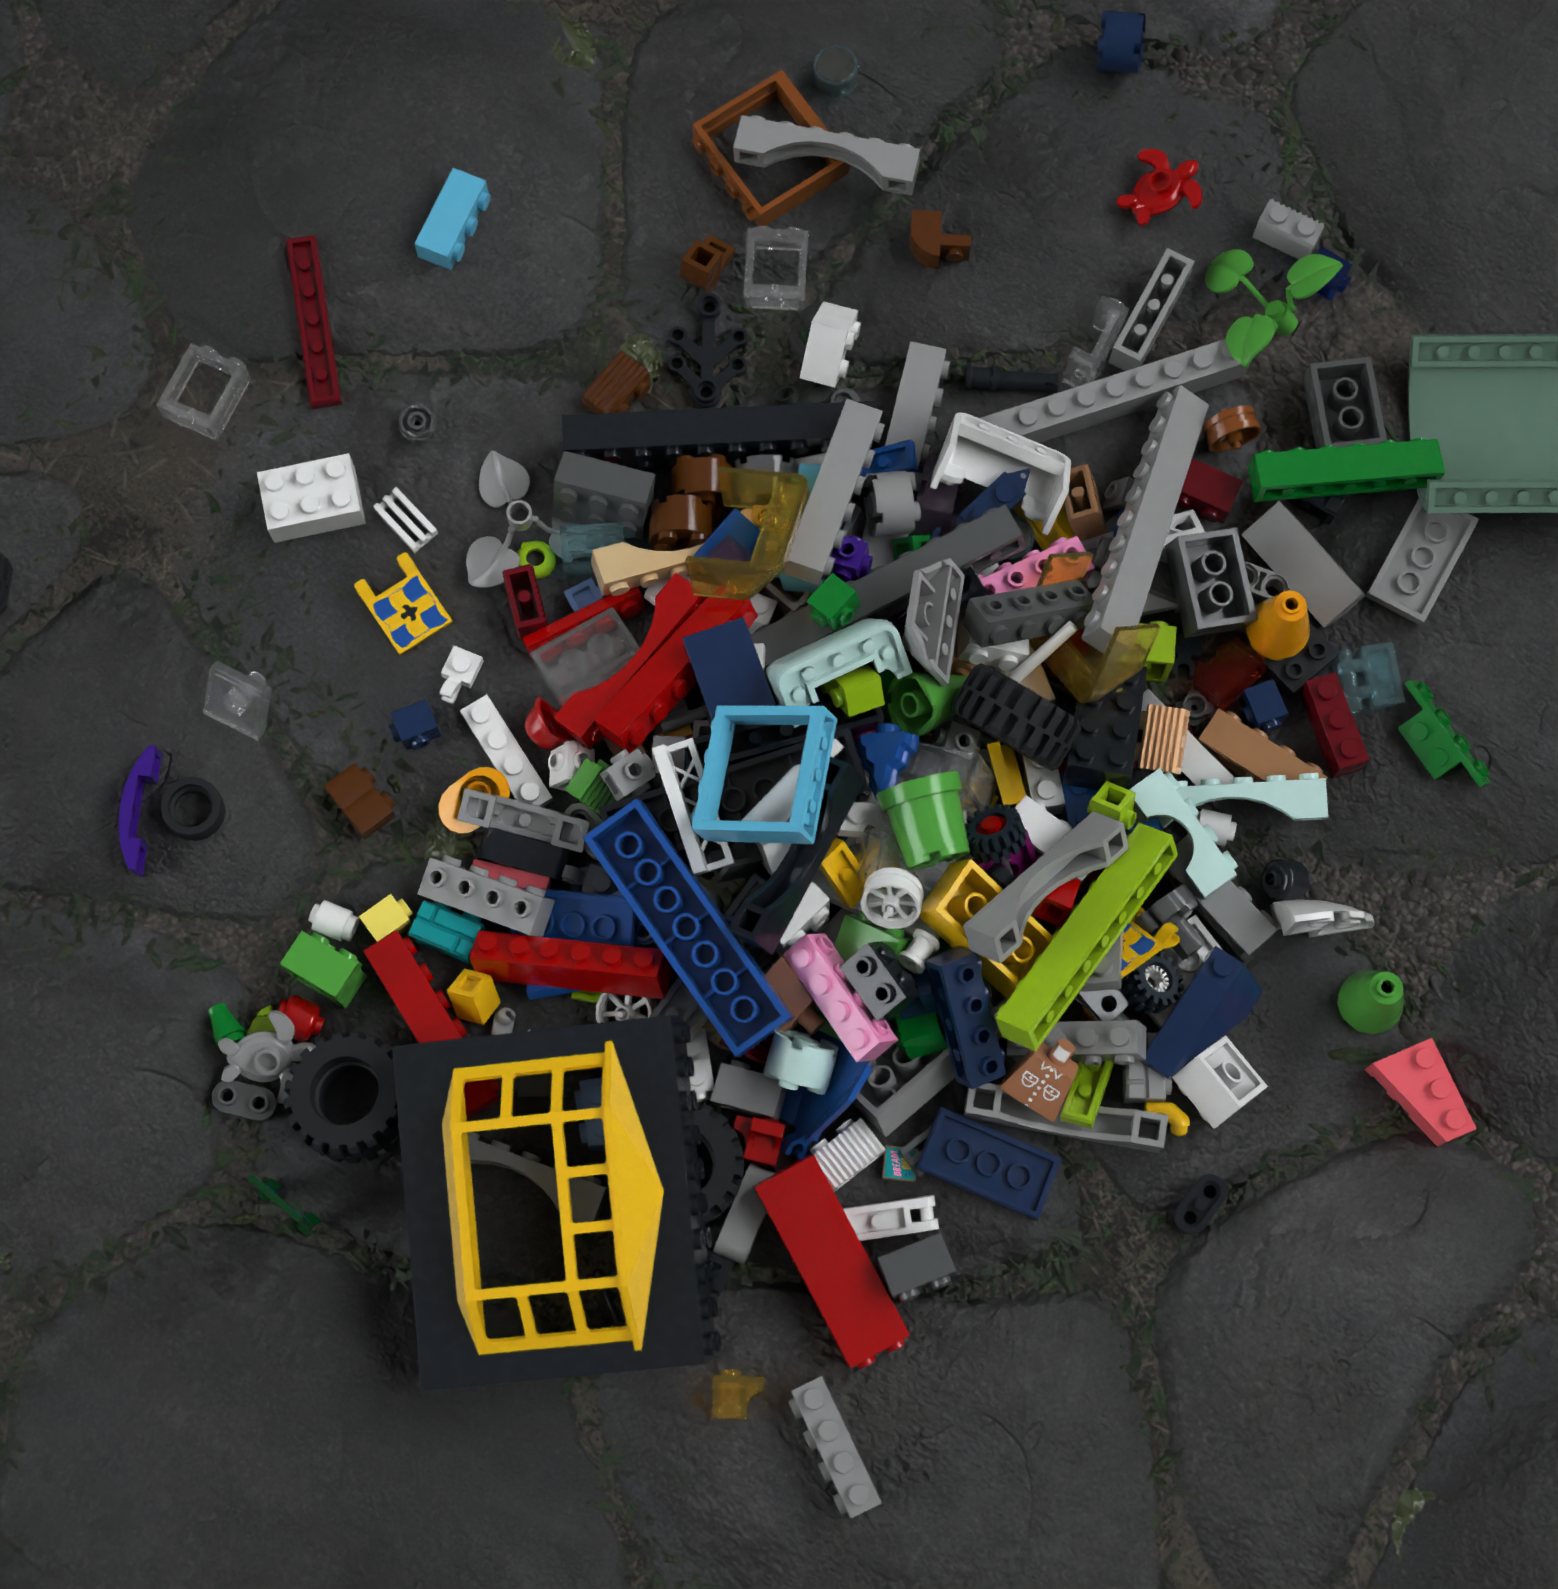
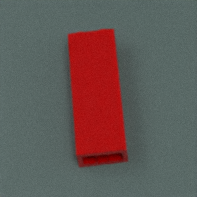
(832, 1262)

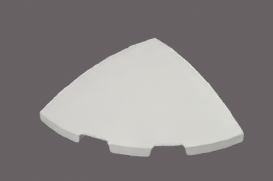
(1318, 917)

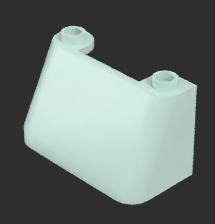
(799, 672)

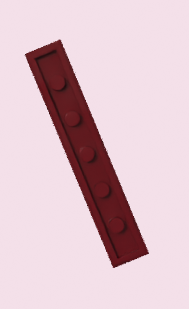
(313, 322)

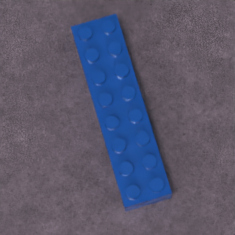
(688, 928)

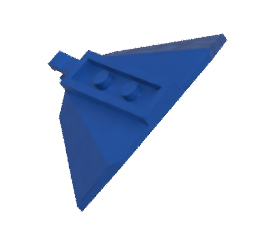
(814, 1112)

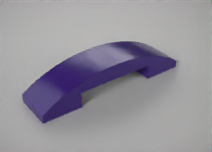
(144, 772)

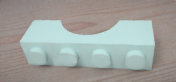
(1209, 867)

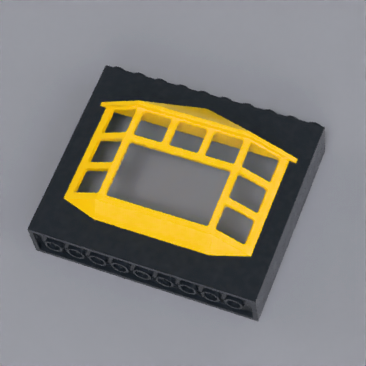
(651, 1191)

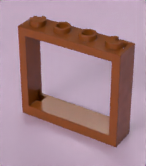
(773, 87)

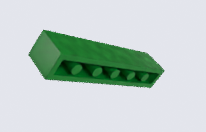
(1345, 469)

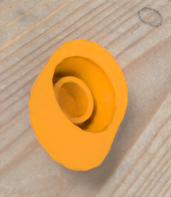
(480, 779)

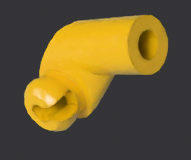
(1176, 1117)

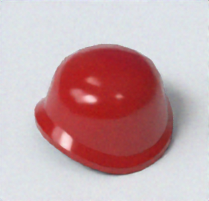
(543, 728)

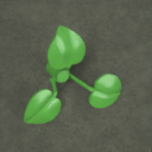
(1251, 335)

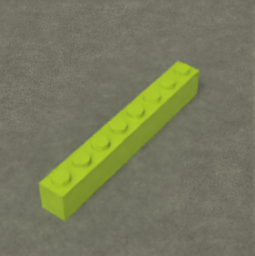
(1085, 938)

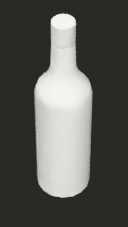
(778, 802)

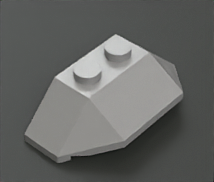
(934, 617)

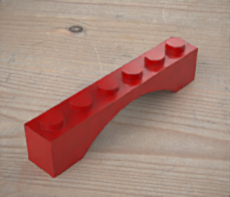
(672, 608)

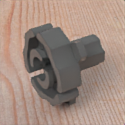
(1174, 908)

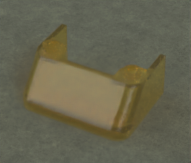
(776, 508)
(1078, 664)

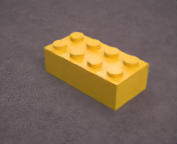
(961, 895)

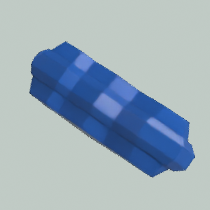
(886, 754)

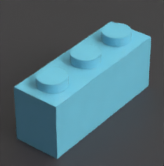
(452, 219)

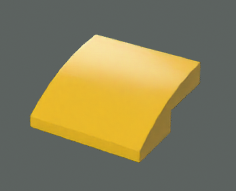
(1006, 774)

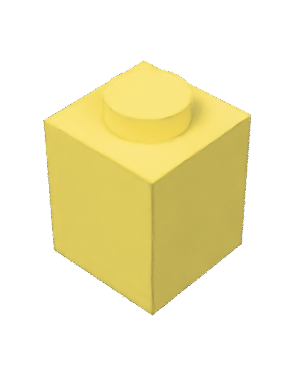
(387, 918)

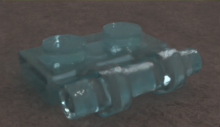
(1380, 674)

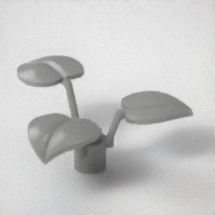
(503, 482)

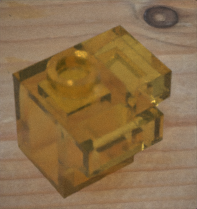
(733, 1394)

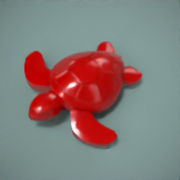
(1163, 188)

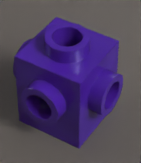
(851, 559)

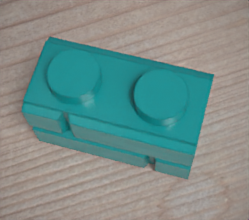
(446, 930)

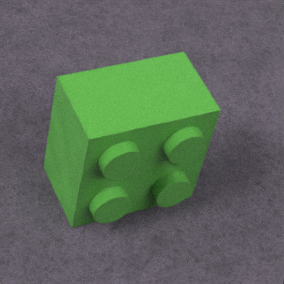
(324, 969)

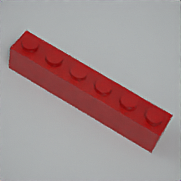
(664, 677)
(572, 964)
(424, 1008)

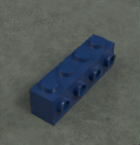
(966, 1017)

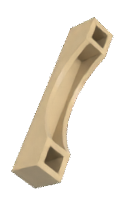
(627, 566)

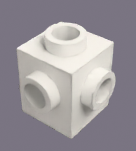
(566, 761)

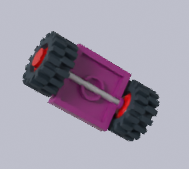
(1001, 838)

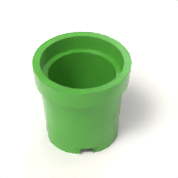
(927, 819)

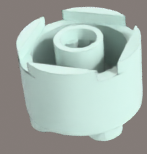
(801, 1061)

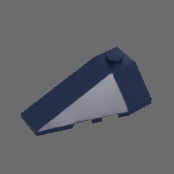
(1209, 1007)

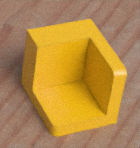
(473, 996)

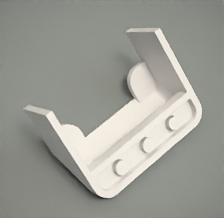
(985, 451)

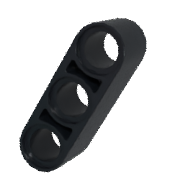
(524, 854)

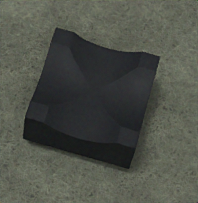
(1295, 670)

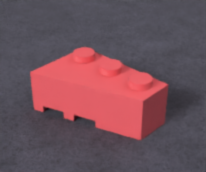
(1425, 1091)

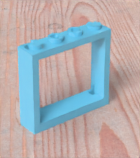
(810, 779)

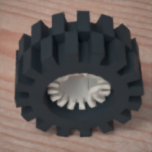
(1166, 980)

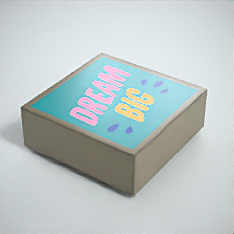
(895, 1166)

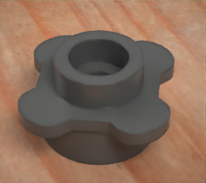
(1196, 699)

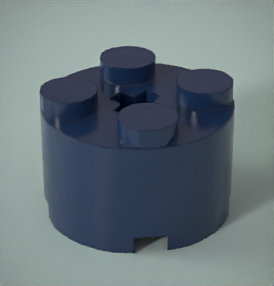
(1121, 42)

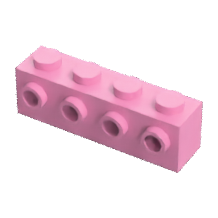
(1028, 570)
(818, 968)

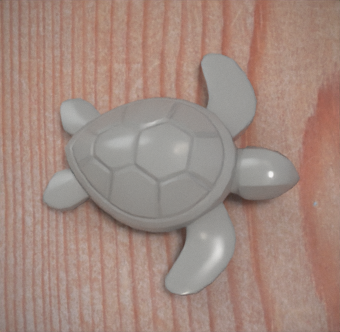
(264, 1054)

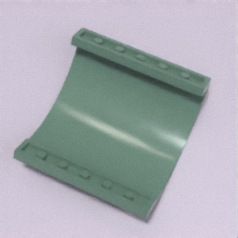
(1493, 417)

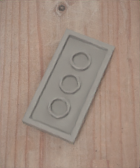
(1421, 562)

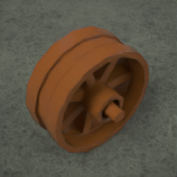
(1231, 429)

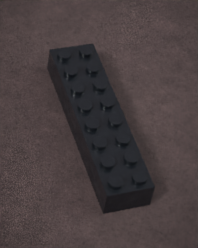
(742, 788)

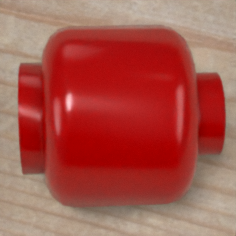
(304, 1016)

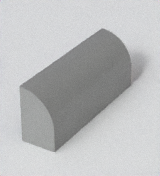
(1304, 563)

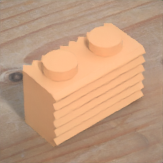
(1162, 738)

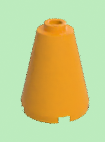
(1280, 626)

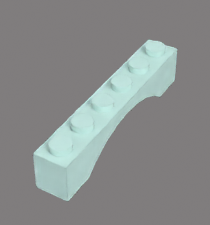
(1297, 799)

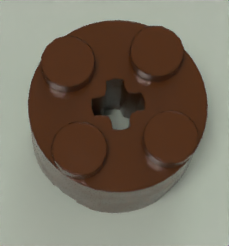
(700, 478)
(679, 523)

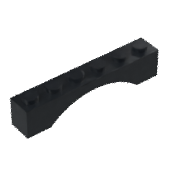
(770, 909)

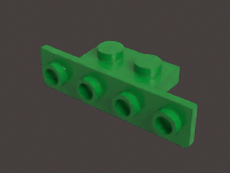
(1436, 741)

